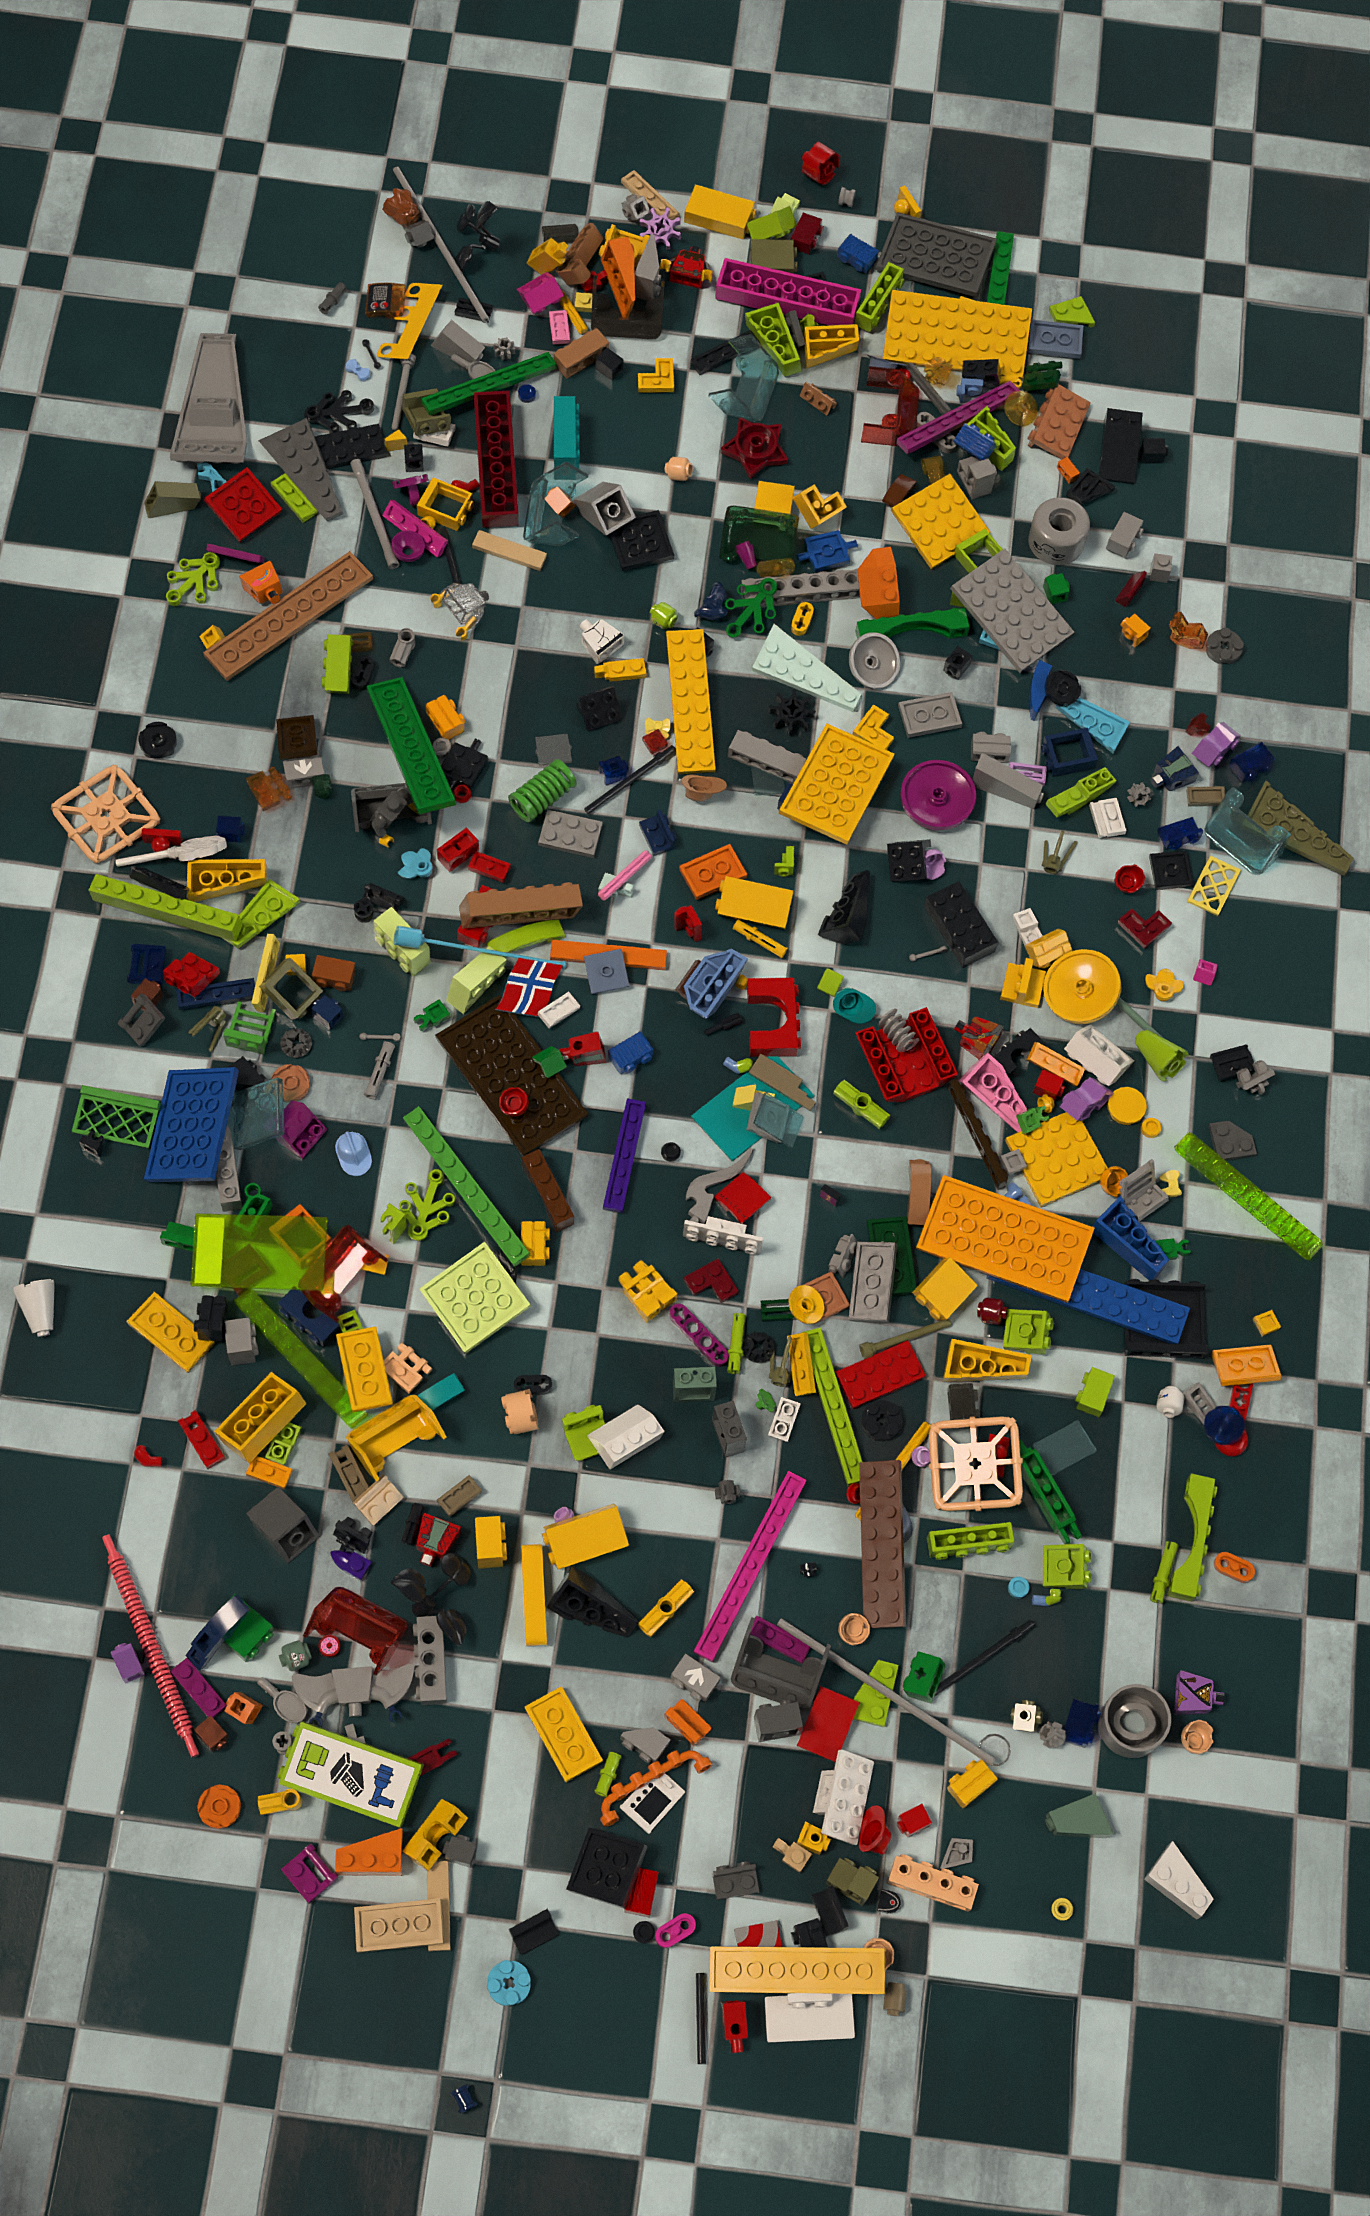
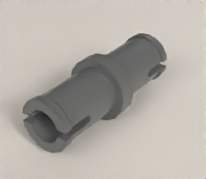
(332, 298)

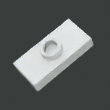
(558, 1010)

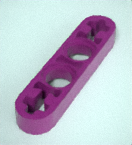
(695, 1337)

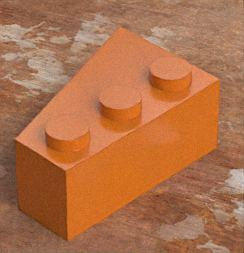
(372, 1856)

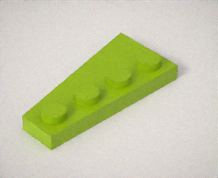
(264, 910)

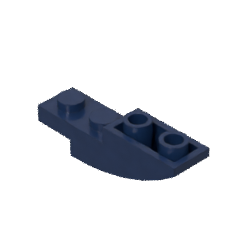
(216, 1631)

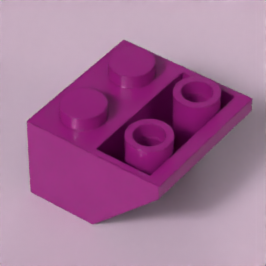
(301, 1129)

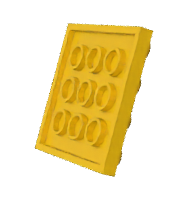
(938, 520)
(1058, 1158)

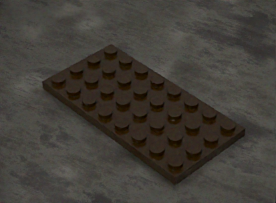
(497, 1055)

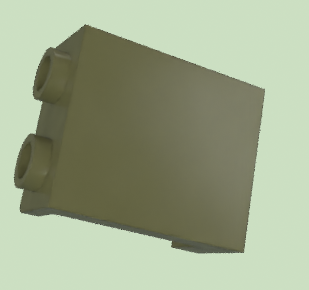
(774, 254)
(418, 416)

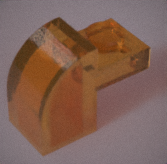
(1187, 634)

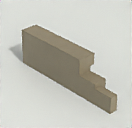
(781, 1081)

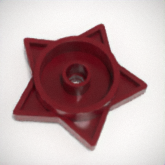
(755, 446)

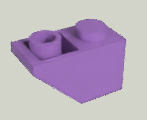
(127, 1662)

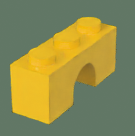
(442, 1820)

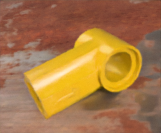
(277, 1802)

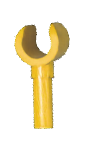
(741, 982)

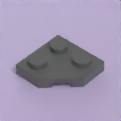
(1231, 1141)

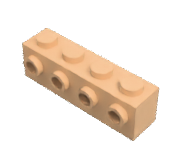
(932, 1883)

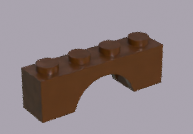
(548, 1189)

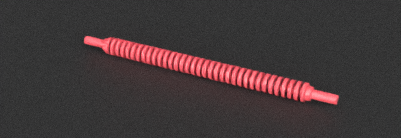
(150, 1646)

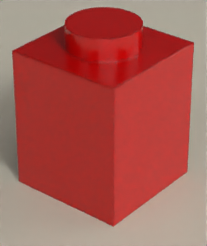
(1049, 1084)
(913, 1820)

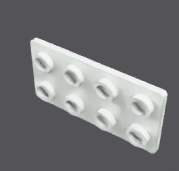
(723, 1233)
(843, 1796)
(809, 2017)

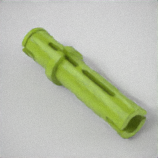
(735, 1351)
(1162, 1581)

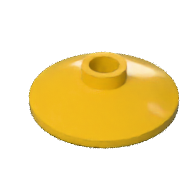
(812, 1303)

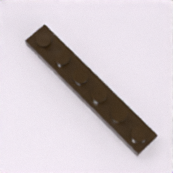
(975, 1128)

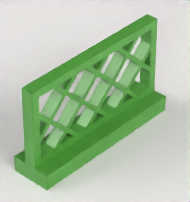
(121, 1100)

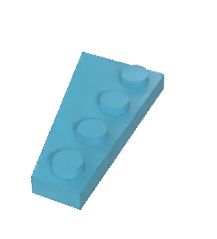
(1102, 724)

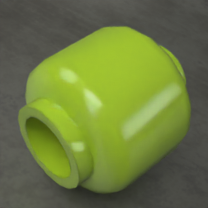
(663, 615)

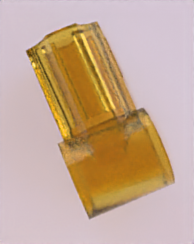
(933, 468)
(776, 567)

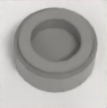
(441, 747)

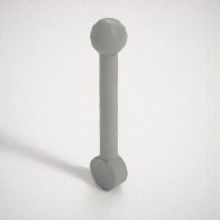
(912, 957)
(396, 1037)

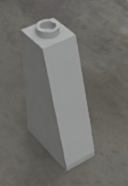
(1006, 782)

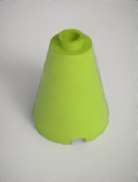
(1162, 1055)

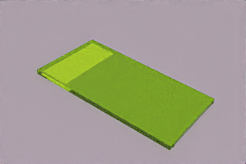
(259, 1252)

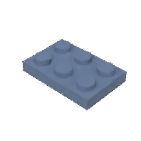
(1055, 339)

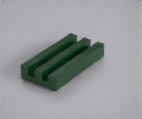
(780, 1302)

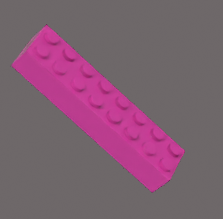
(763, 286)

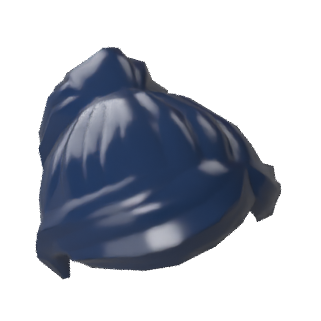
(714, 606)

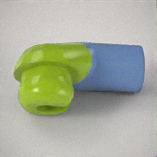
(740, 1066)
(1042, 1600)

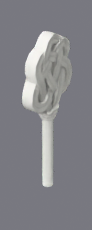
(187, 851)

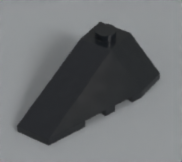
(588, 1602)

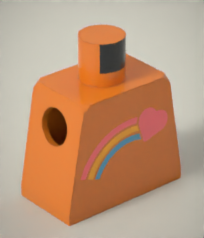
(262, 583)

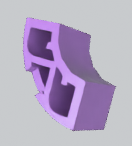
(1216, 744)
(1085, 1099)

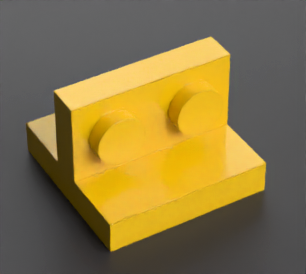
(1023, 984)

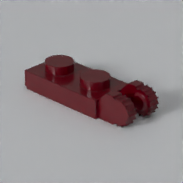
(431, 1758)

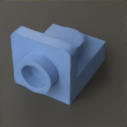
(969, 387)

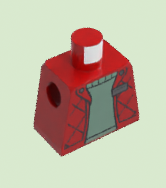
(585, 1050)
(436, 1538)

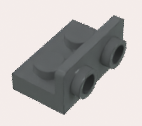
(735, 1881)

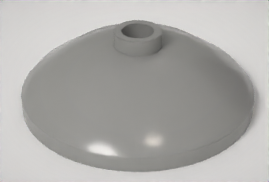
(882, 656)

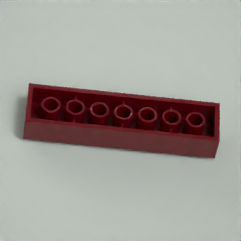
(496, 459)

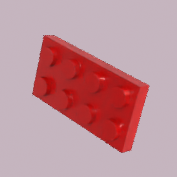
(880, 1374)

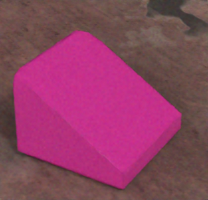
(1205, 972)

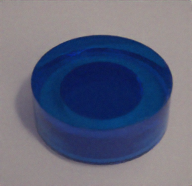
(527, 393)

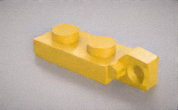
(621, 670)

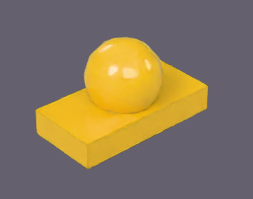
(906, 203)

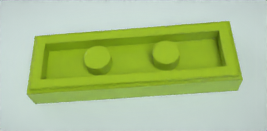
(294, 498)

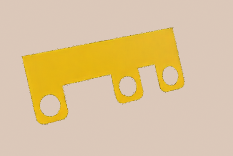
(416, 320)

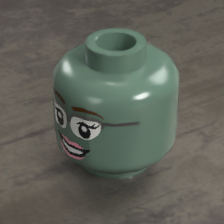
(295, 1655)

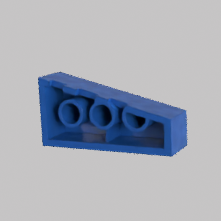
(1129, 1239)

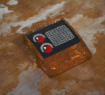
(385, 300)

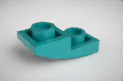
(442, 1392)

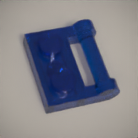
(153, 963)

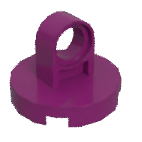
(411, 485)

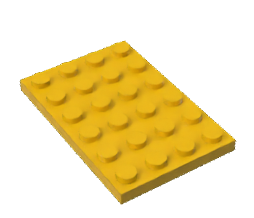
(836, 783)

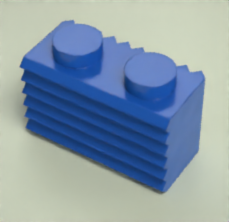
(857, 253)
(975, 443)
(630, 1053)

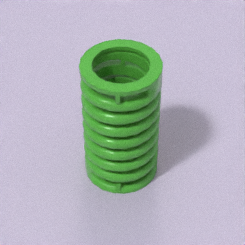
(542, 790)

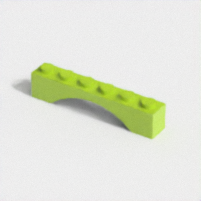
(1198, 1497)

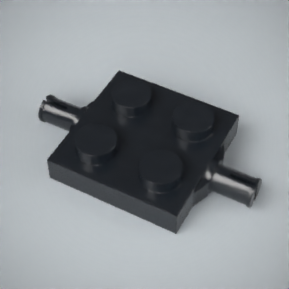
(463, 764)

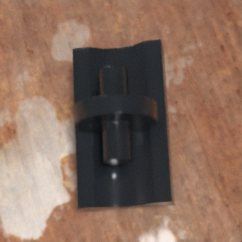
(351, 1538)

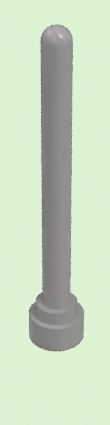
(407, 365)

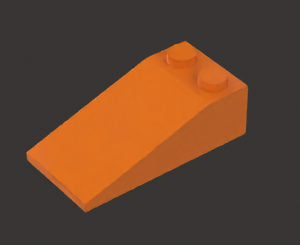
(619, 266)

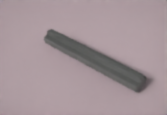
(926, 387)

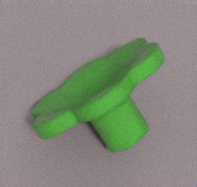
(765, 1401)

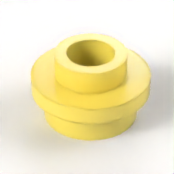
(1062, 1902)

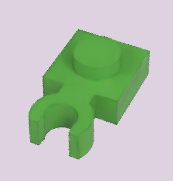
(1031, 1119)

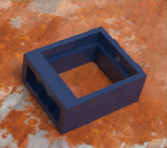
(1057, 769)

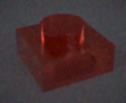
(654, 741)

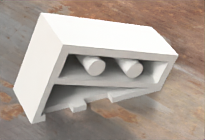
(1179, 1882)

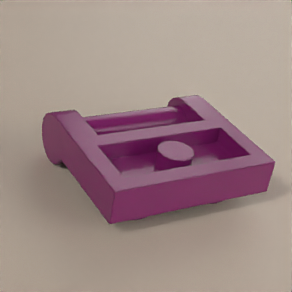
(304, 1879)

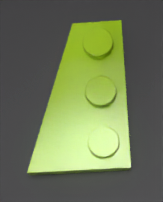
(874, 1705)

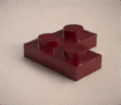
(1144, 931)
(712, 1276)

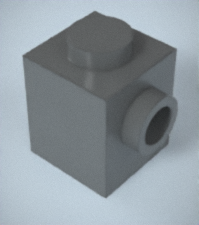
(419, 233)
(460, 1850)

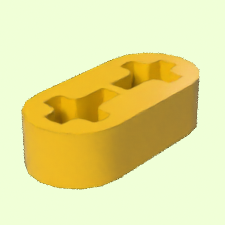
(799, 618)

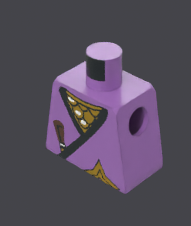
(1195, 1694)

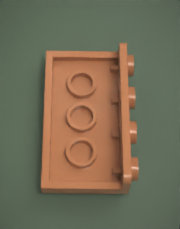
(1059, 421)

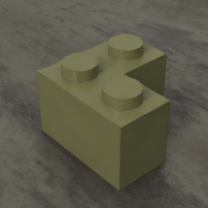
(852, 1881)

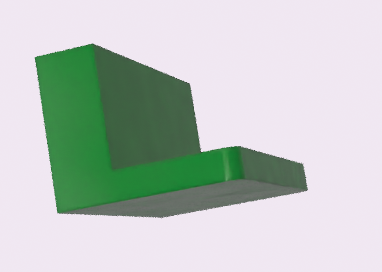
(178, 1236)

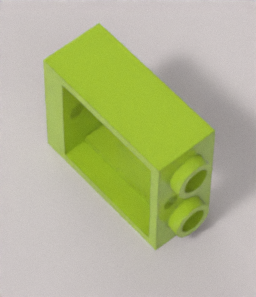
(973, 543)

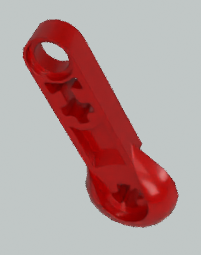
(1240, 1446)

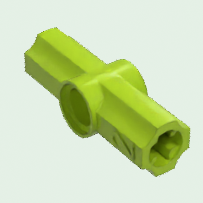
(871, 1111)

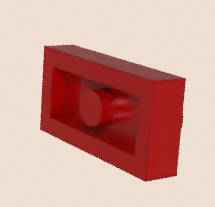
(489, 866)

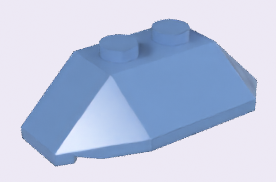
(713, 981)

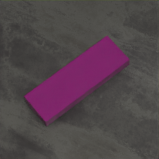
(235, 553)
(779, 1640)

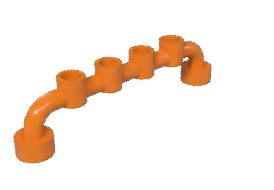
(656, 1771)

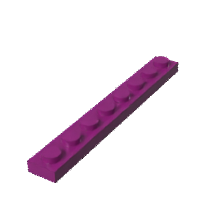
(955, 418)

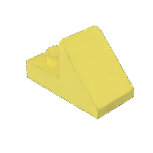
(744, 1097)

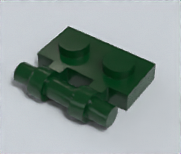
(1042, 380)

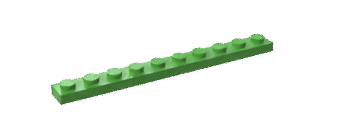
(466, 1186)

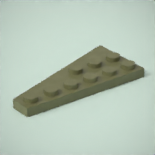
(1306, 840)

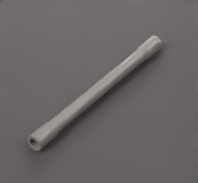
(359, 473)

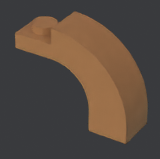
(919, 1191)

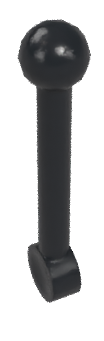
(365, 343)

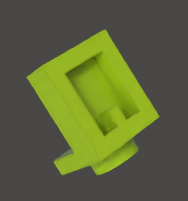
(786, 867)

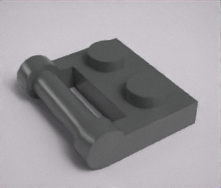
(145, 1024)

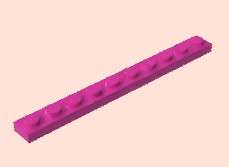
(749, 1566)

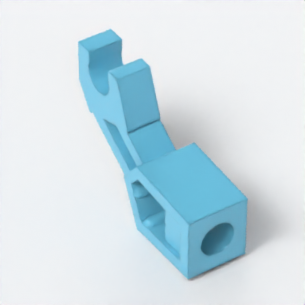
(211, 475)

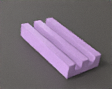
(1040, 778)

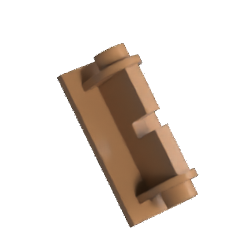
(817, 398)

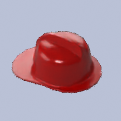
(873, 1832)

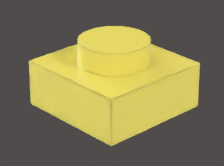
(583, 302)

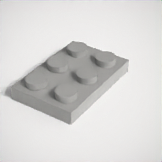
(930, 714)
(570, 833)

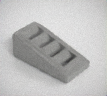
(1191, 1402)

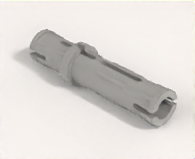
(387, 1050)

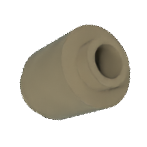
(895, 1999)

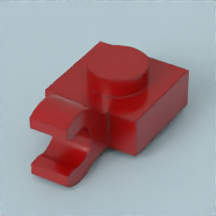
(588, 285)

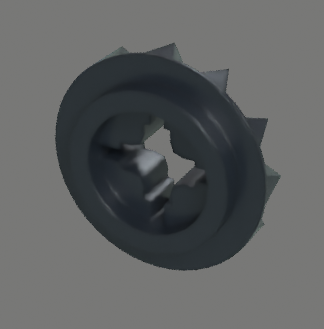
(758, 1355)

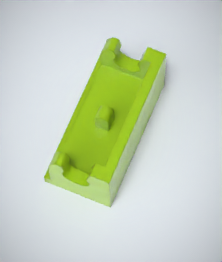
(396, 1222)

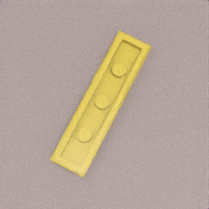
(266, 968)

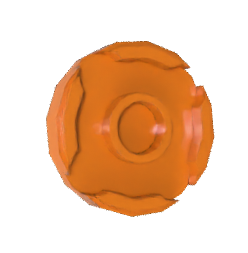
(219, 1806)

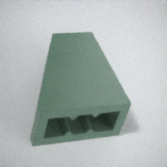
(1080, 1819)

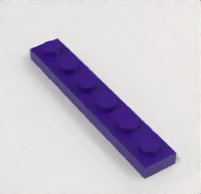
(624, 1155)

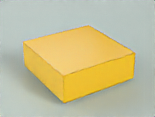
(300, 960)
(1266, 1323)

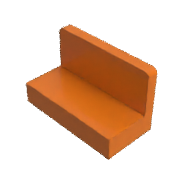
(687, 1722)

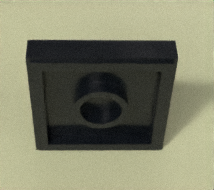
(1171, 870)

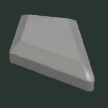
(958, 1853)

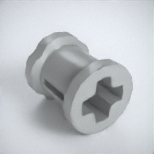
(278, 1738)

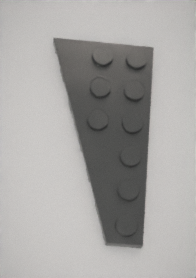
(301, 459)

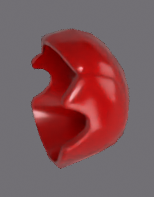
(1129, 878)
(513, 1102)

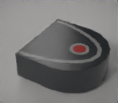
(888, 1902)

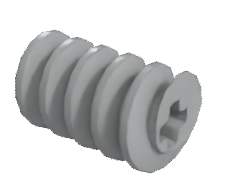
(896, 1031)

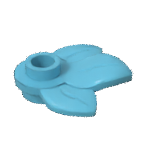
(414, 864)

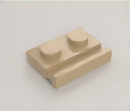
(378, 1500)

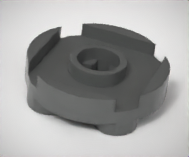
(1226, 637)

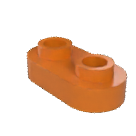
(1233, 1568)

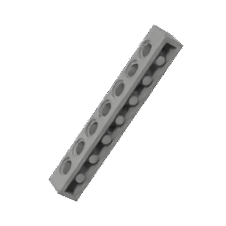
(806, 591)

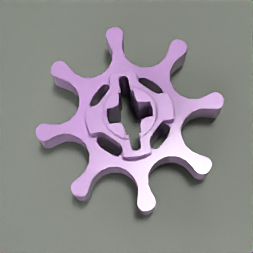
(656, 224)

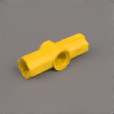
(656, 1617)

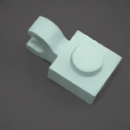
(626, 889)

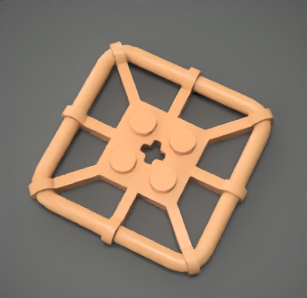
(105, 825)
(986, 1472)

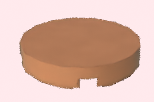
(295, 1082)

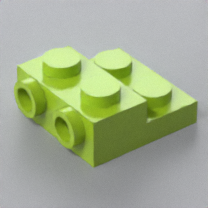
(1028, 1331)
(1066, 1566)

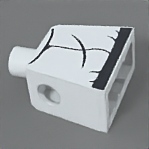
(600, 639)

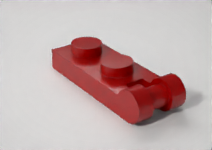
(201, 1440)

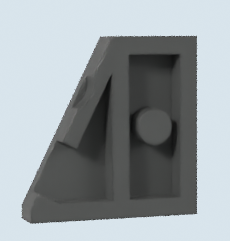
(795, 329)

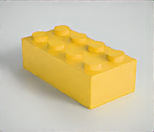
(260, 1417)

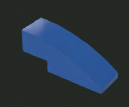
(1037, 691)

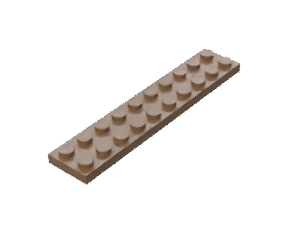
(288, 616)

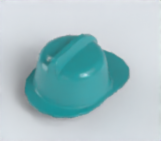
(854, 1005)

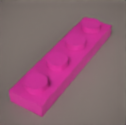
(408, 522)

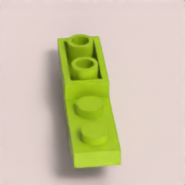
(1082, 793)

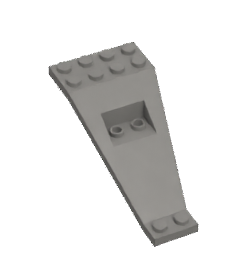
(212, 408)

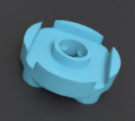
(513, 1995)

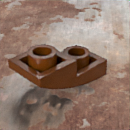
(899, 490)

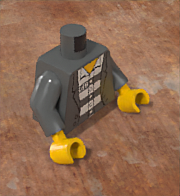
(388, 812)

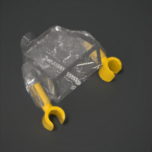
(465, 604)

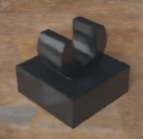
(91, 1145)

